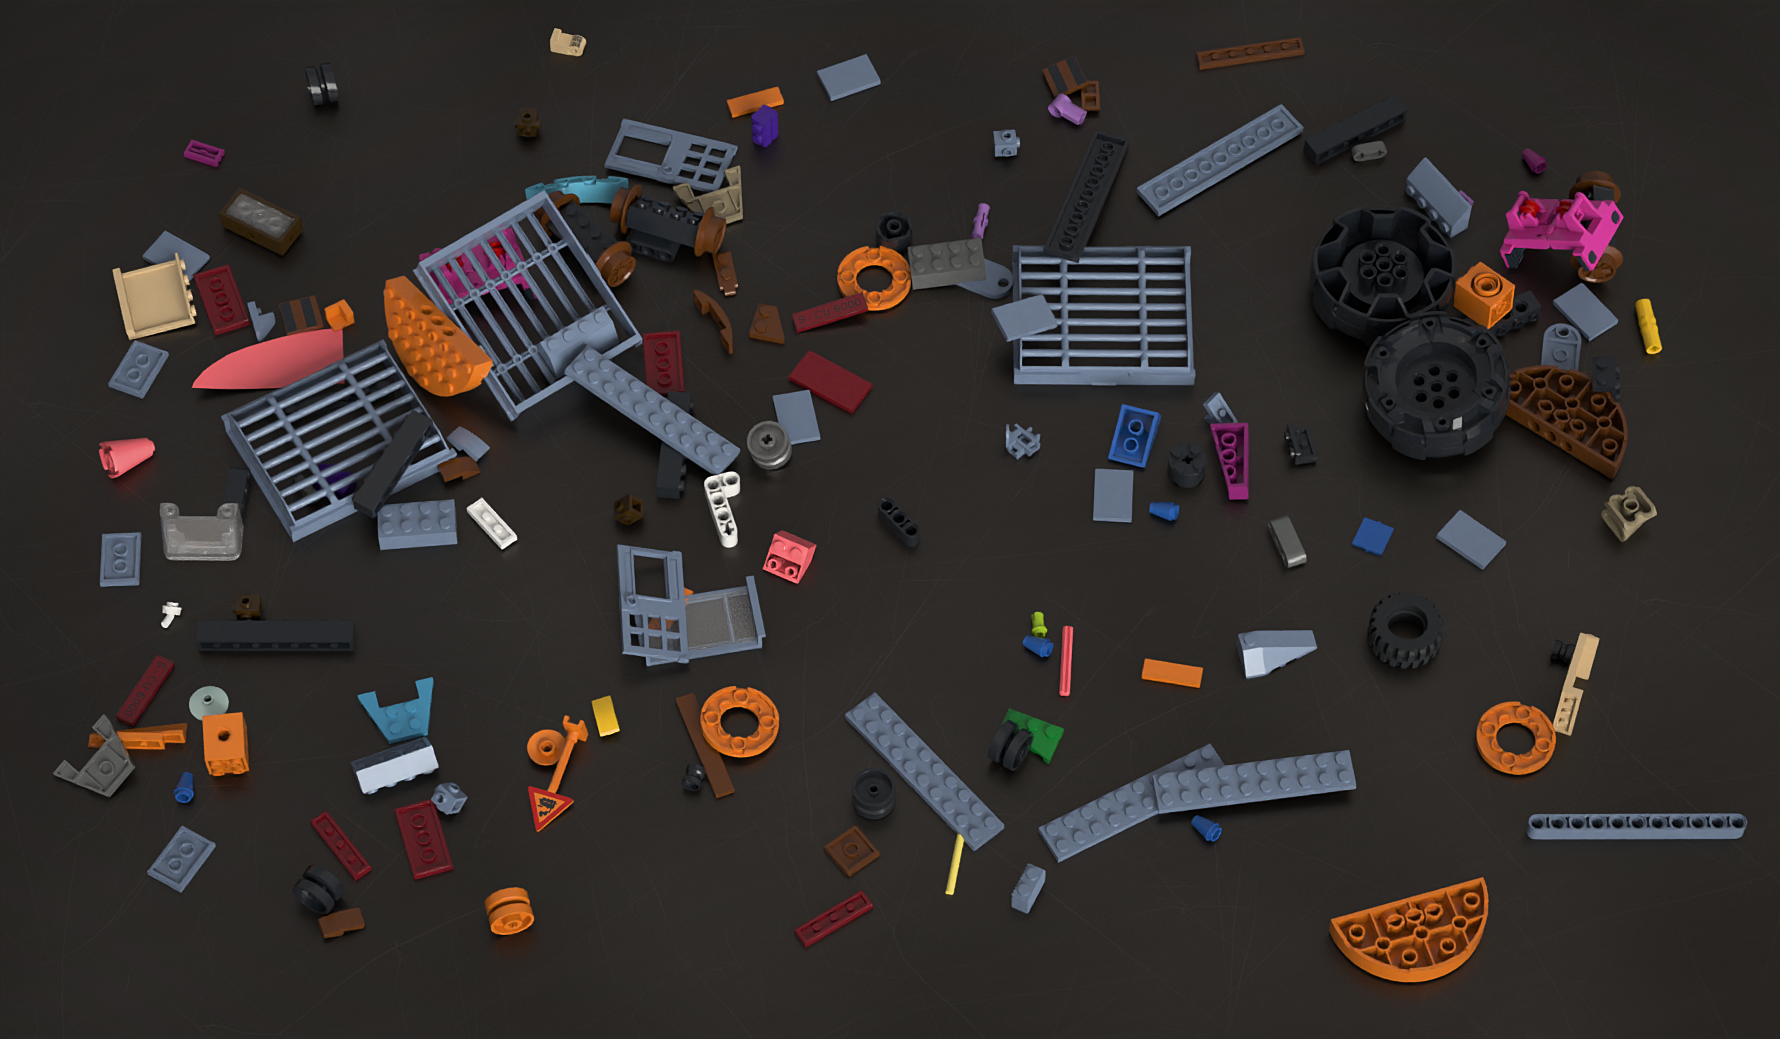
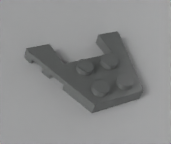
(106, 768)

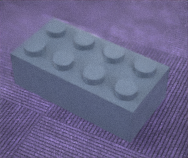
(417, 524)

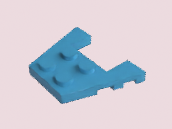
(404, 719)

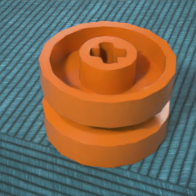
(509, 911)

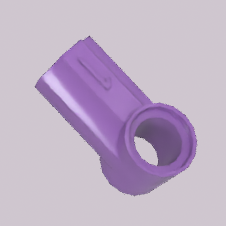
(1063, 107)

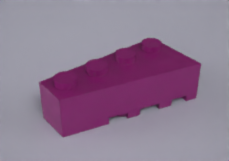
(1232, 450)

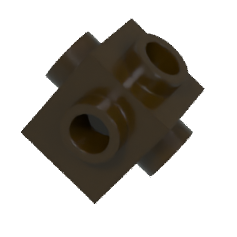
(527, 122)
(628, 509)
(248, 607)

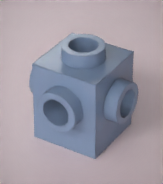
(1005, 143)
(449, 798)

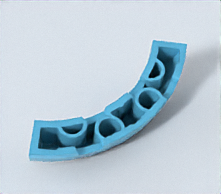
(587, 188)

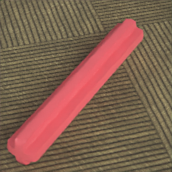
(1066, 658)

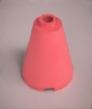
(124, 454)

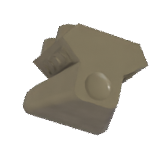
(1627, 512)

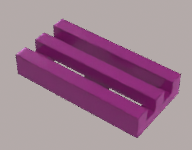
(202, 155)

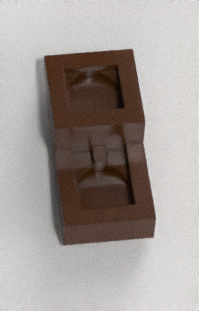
(1090, 96)
(458, 467)
(341, 921)

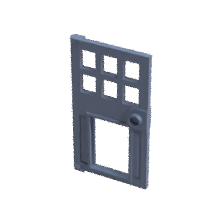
(678, 150)
(645, 606)

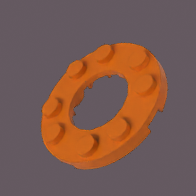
(882, 257)
(739, 697)
(1515, 713)

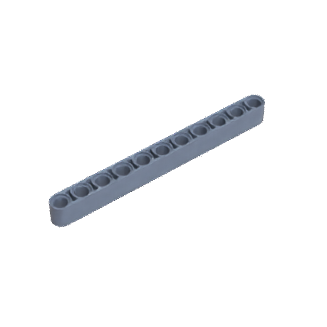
(1628, 831)

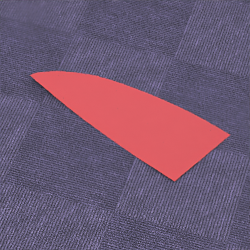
(274, 362)

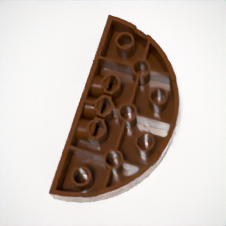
(1570, 415)

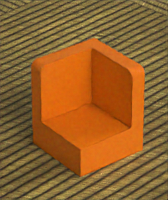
(339, 315)

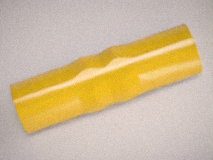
(1648, 326)

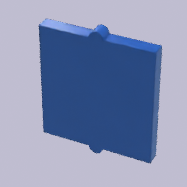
(1372, 536)

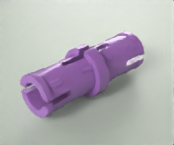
(980, 221)

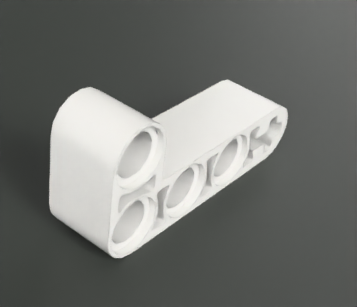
(723, 511)

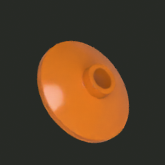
(546, 740)

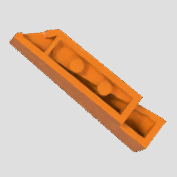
(146, 737)

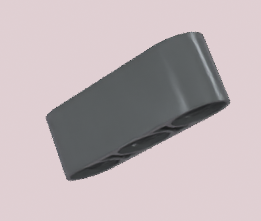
(1287, 541)

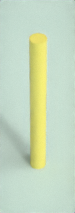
(954, 864)

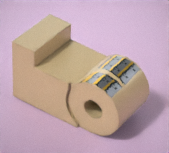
(567, 43)

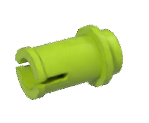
(1038, 625)

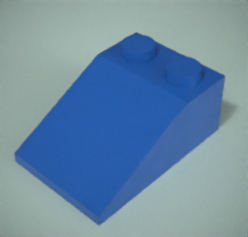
(1134, 435)

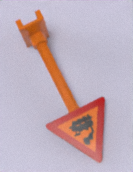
(548, 804)

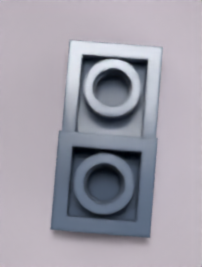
(468, 442)

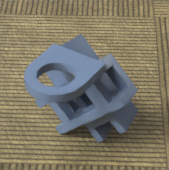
(1020, 443)

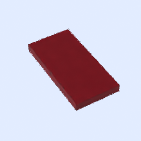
(221, 299)
(663, 362)
(830, 381)
(423, 839)

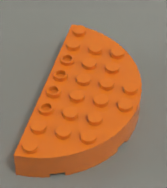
(430, 344)
(1416, 935)

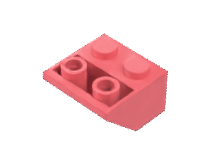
(789, 556)

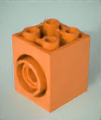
(1483, 295)
(225, 743)

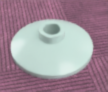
(218, 704)

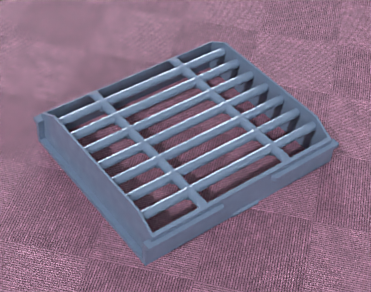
(479, 236)
(1107, 375)
(305, 387)

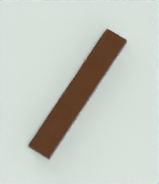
(1249, 53)
(708, 756)

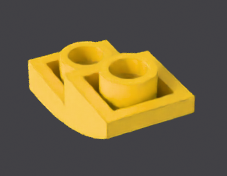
(605, 716)

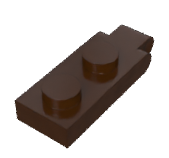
(725, 273)

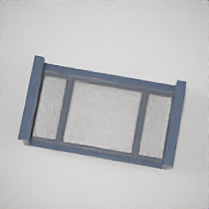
(715, 623)

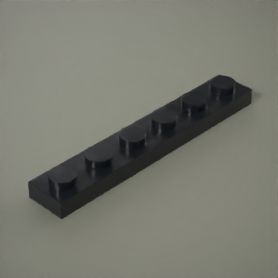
(337, 404)

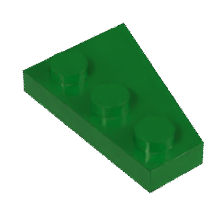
(1045, 734)

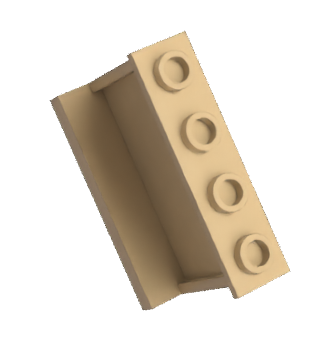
(155, 298)
(1570, 696)

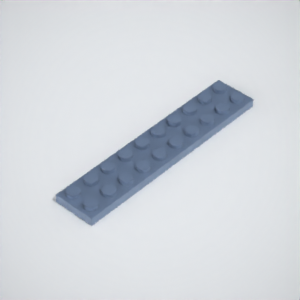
(1219, 160)
(652, 411)
(924, 771)
(1254, 781)
(1116, 809)

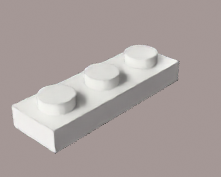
(491, 523)

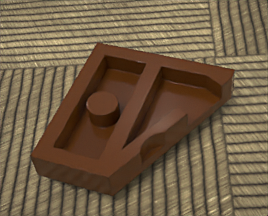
(767, 324)

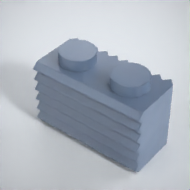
(1027, 888)

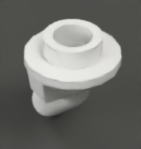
(171, 610)

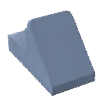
(261, 323)
(1218, 410)

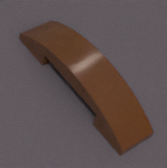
(707, 304)

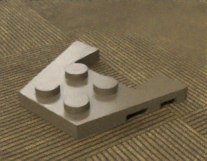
(725, 201)

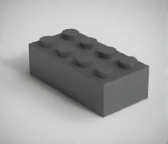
(946, 263)

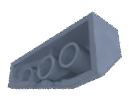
(1270, 649)

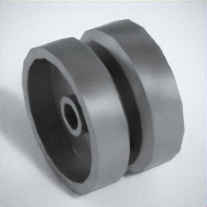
(769, 445)

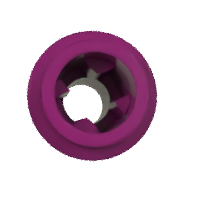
(1535, 161)

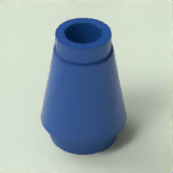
(1166, 510)
(1038, 645)
(184, 788)
(1208, 828)

